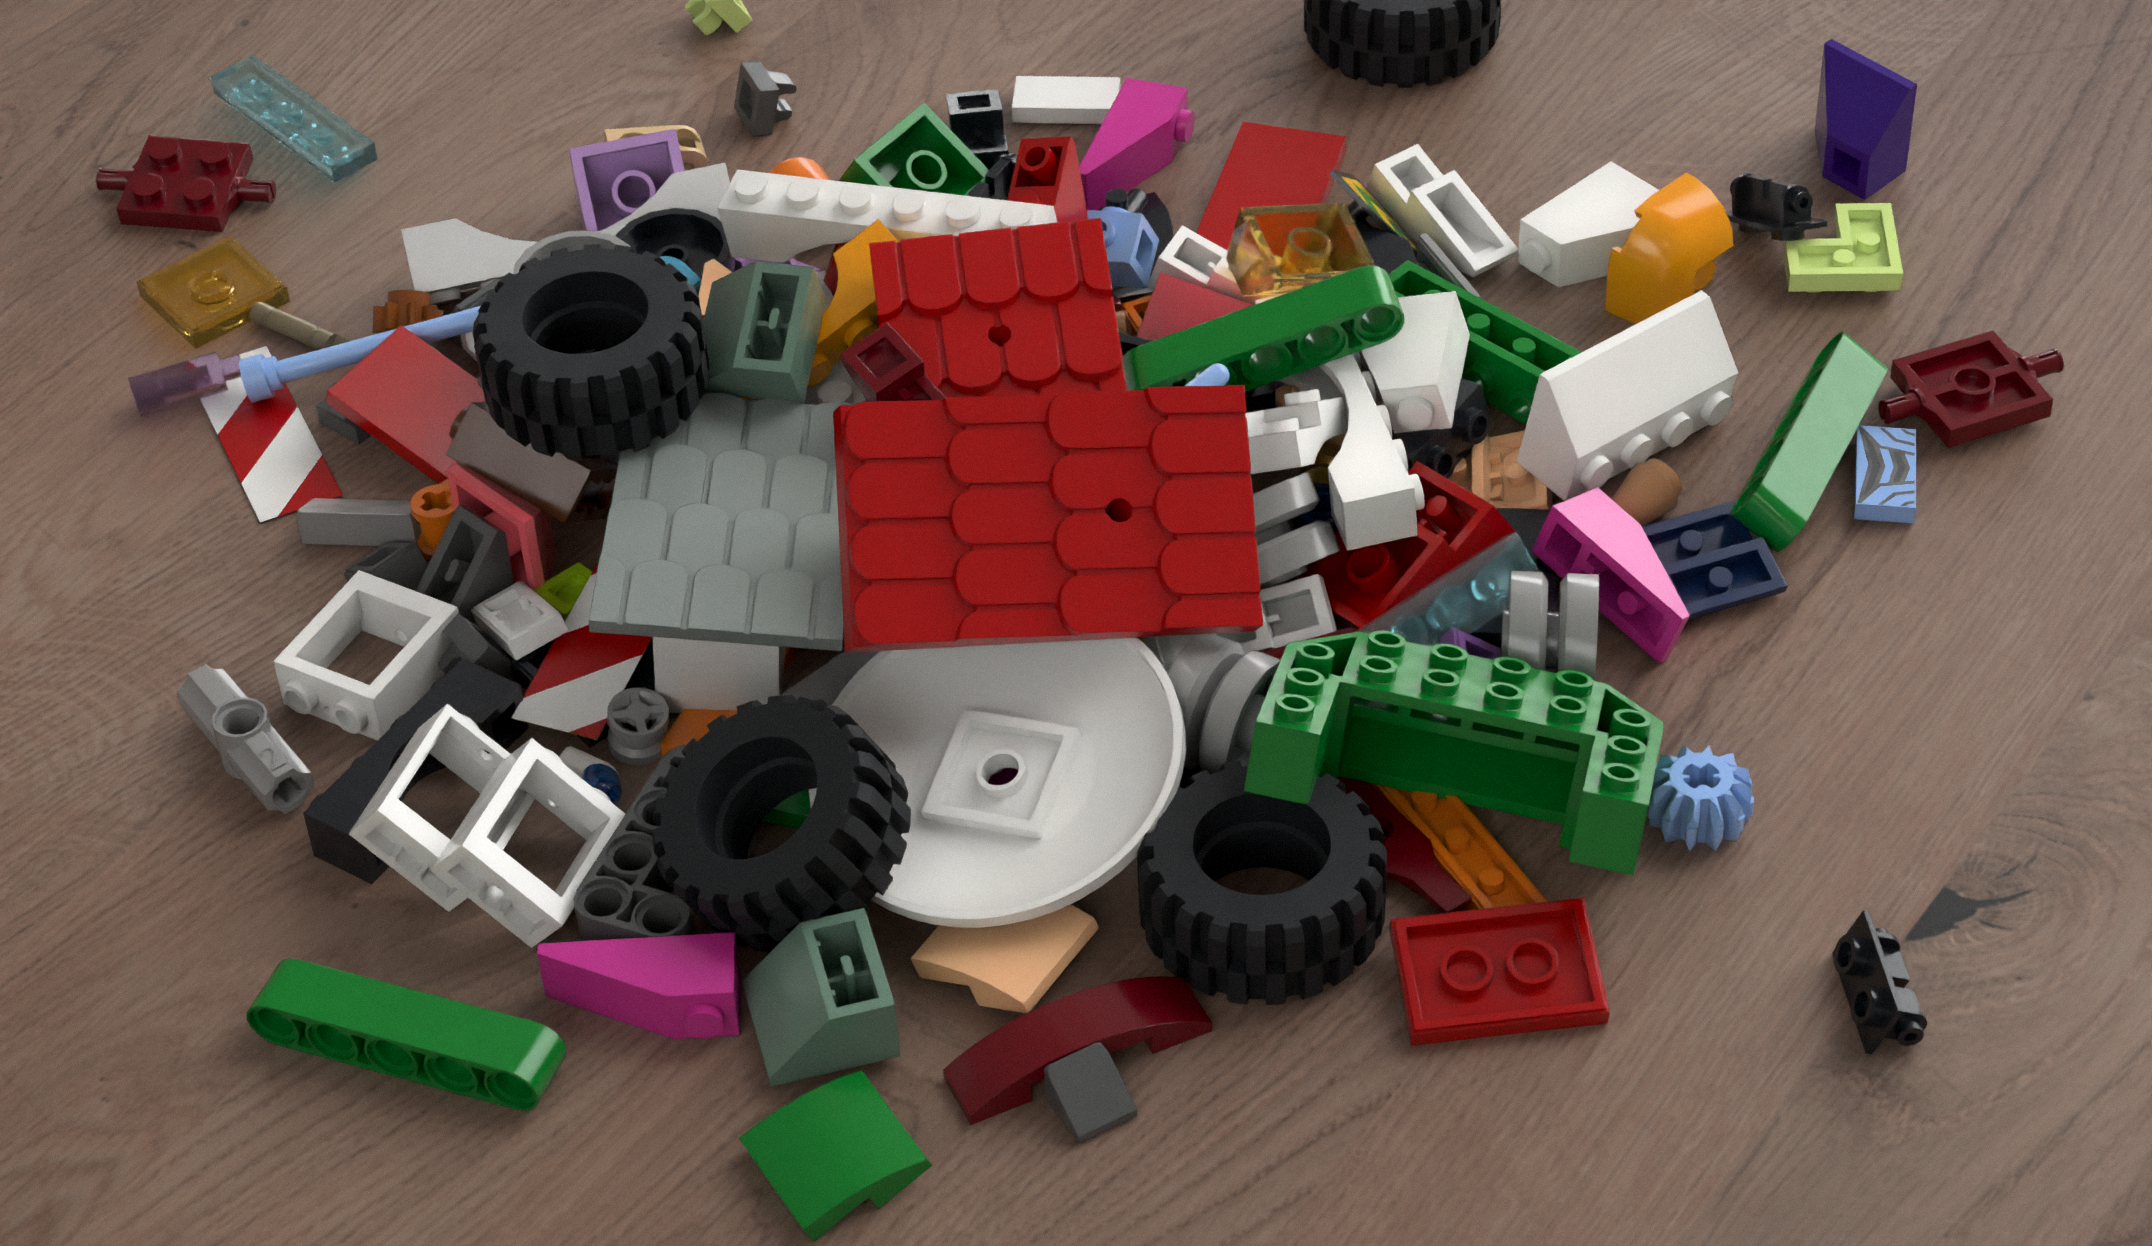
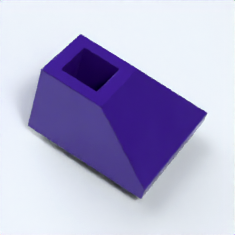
(1862, 121)

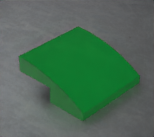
(835, 1152)

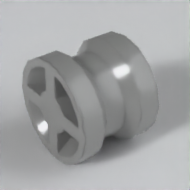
(640, 710)

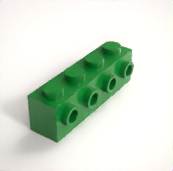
(1501, 350)

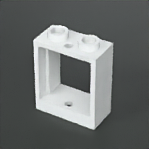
(384, 611)
(403, 836)
(479, 865)

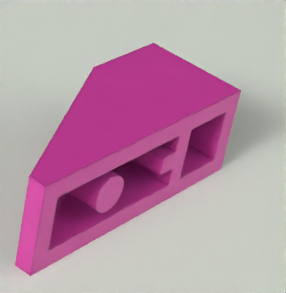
(1135, 138)
(1634, 589)
(655, 983)

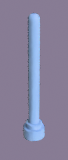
(266, 375)

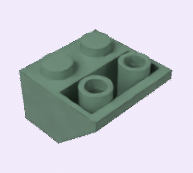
(763, 331)
(822, 1000)

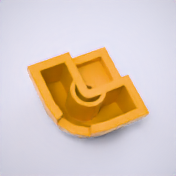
(1667, 250)

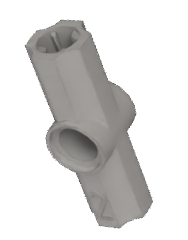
(245, 739)

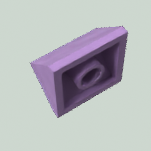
(622, 175)

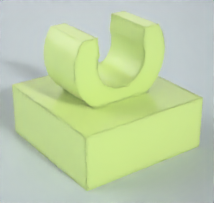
(711, 13)

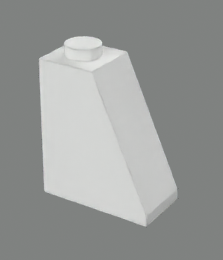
(1575, 231)
(1423, 364)

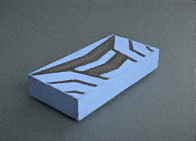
(1885, 474)

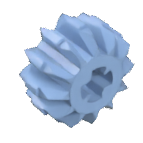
(1700, 798)

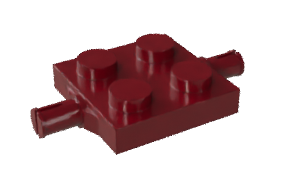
(185, 184)
(1971, 388)

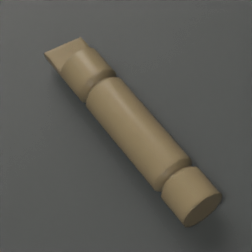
(294, 327)

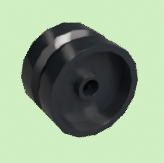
(682, 235)

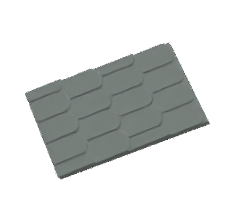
(726, 549)

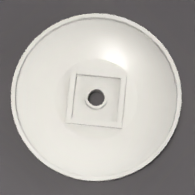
(1093, 756)

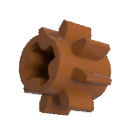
(404, 309)

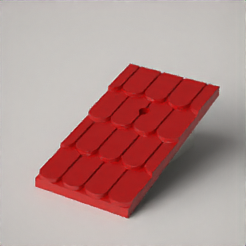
(1005, 308)
(1046, 518)

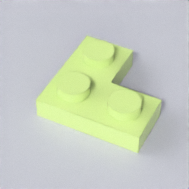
(1858, 259)

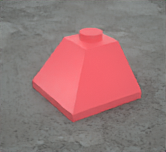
(524, 524)

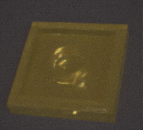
(211, 291)

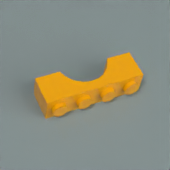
(853, 307)

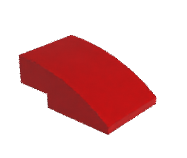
(1380, 576)

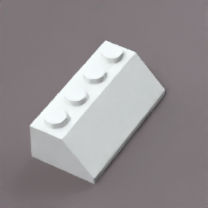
(1629, 398)

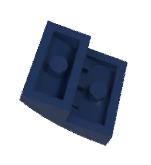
(1714, 560)

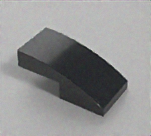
(978, 123)

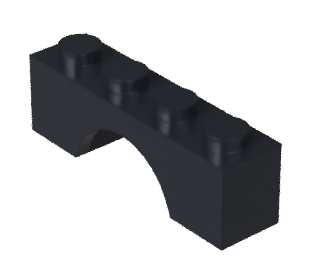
(332, 814)

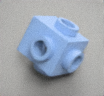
(1129, 246)

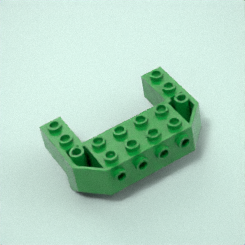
(1464, 730)

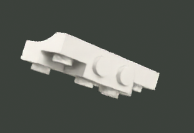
(1295, 432)

